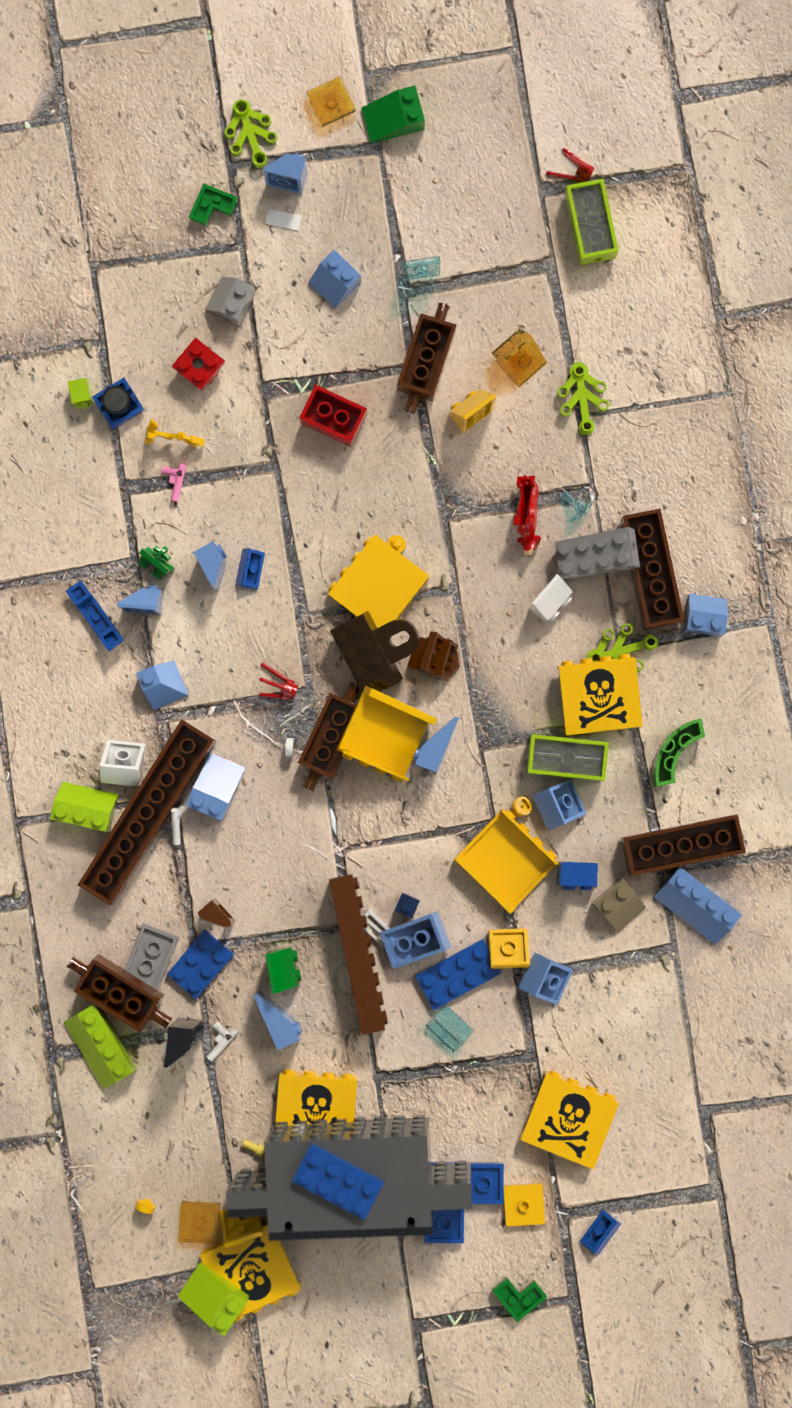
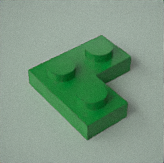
(210, 200)
(517, 1302)

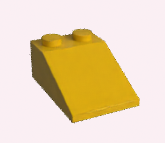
(473, 409)

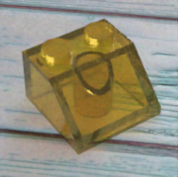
(519, 357)

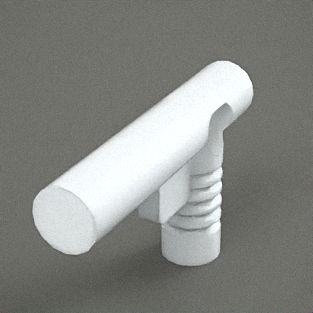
(176, 813)
(221, 1040)

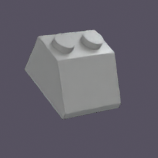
(231, 299)

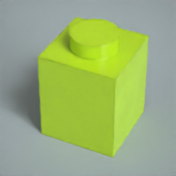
(80, 393)

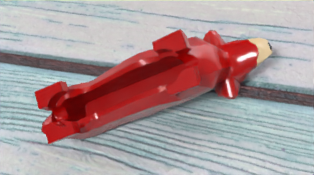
(527, 514)

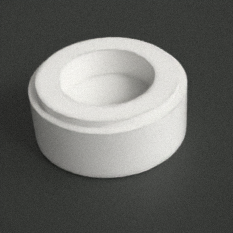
(289, 747)

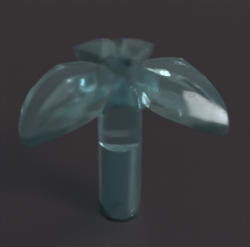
(579, 505)

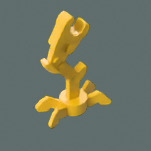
(152, 433)

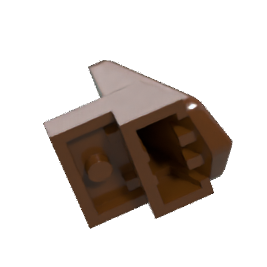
(436, 657)

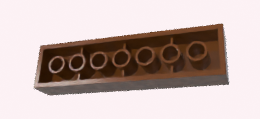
(357, 954)

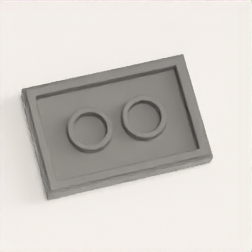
(151, 955)

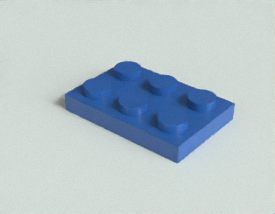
(200, 964)

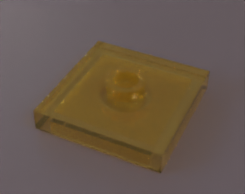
(331, 101)
(199, 1222)

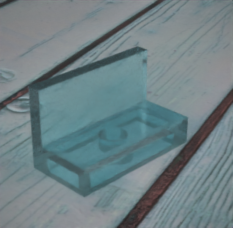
(449, 1028)

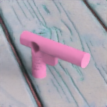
(175, 479)

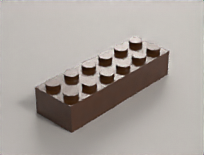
(655, 578)
(683, 845)

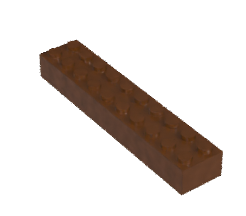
(146, 813)

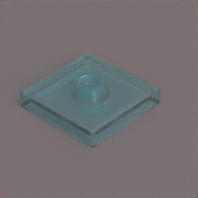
(421, 268)

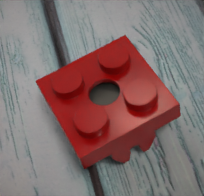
(198, 364)

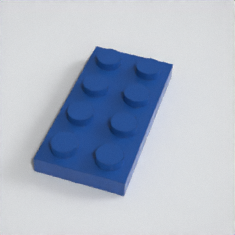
(457, 974)
(338, 1181)

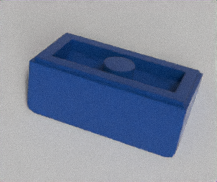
(250, 568)
(600, 1232)

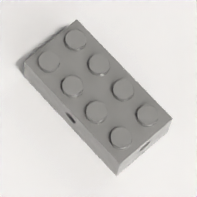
(597, 554)

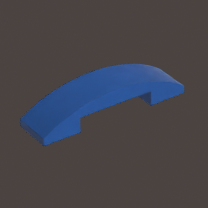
(95, 615)

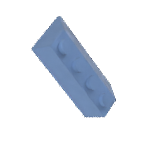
(697, 905)

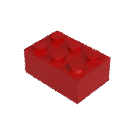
(333, 415)

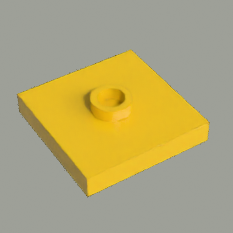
(509, 948)
(524, 1204)

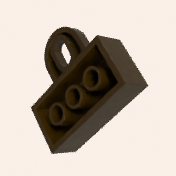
(371, 652)

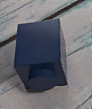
(407, 905)

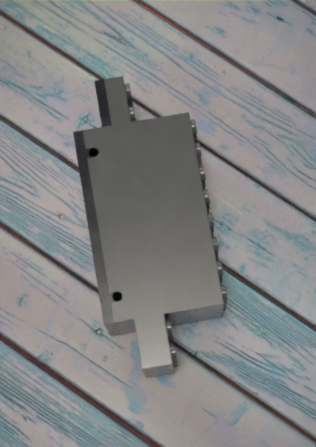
(386, 1148)

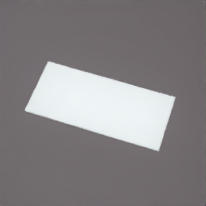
(283, 219)

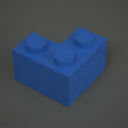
(577, 874)

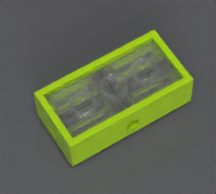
(591, 222)
(567, 757)

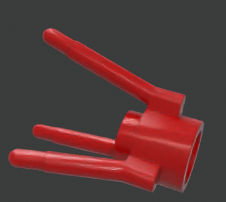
(584, 169)
(287, 689)

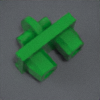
(158, 558)

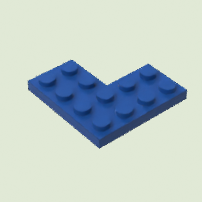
(486, 1189)

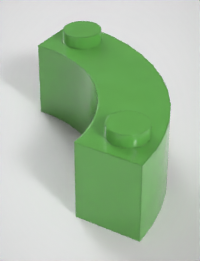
(670, 749)

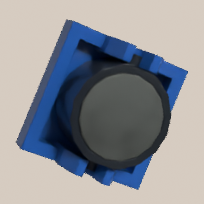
(118, 403)

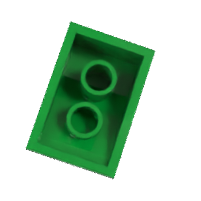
(394, 115)
(283, 969)

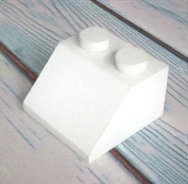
(551, 598)
(122, 763)

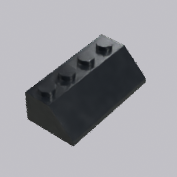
(181, 1037)

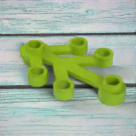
(249, 130)
(582, 395)
(618, 648)

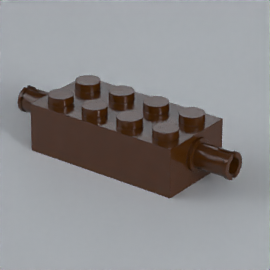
(426, 357)
(321, 748)
(119, 993)

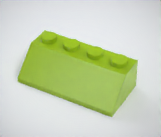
(100, 1046)

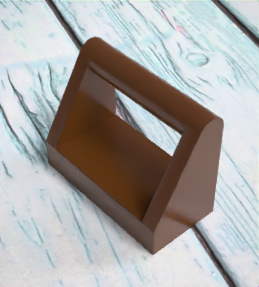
(216, 913)

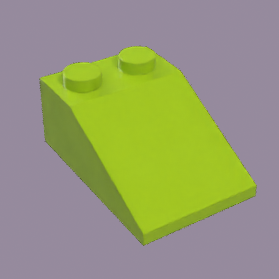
(213, 1298)

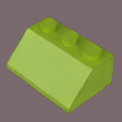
(84, 806)

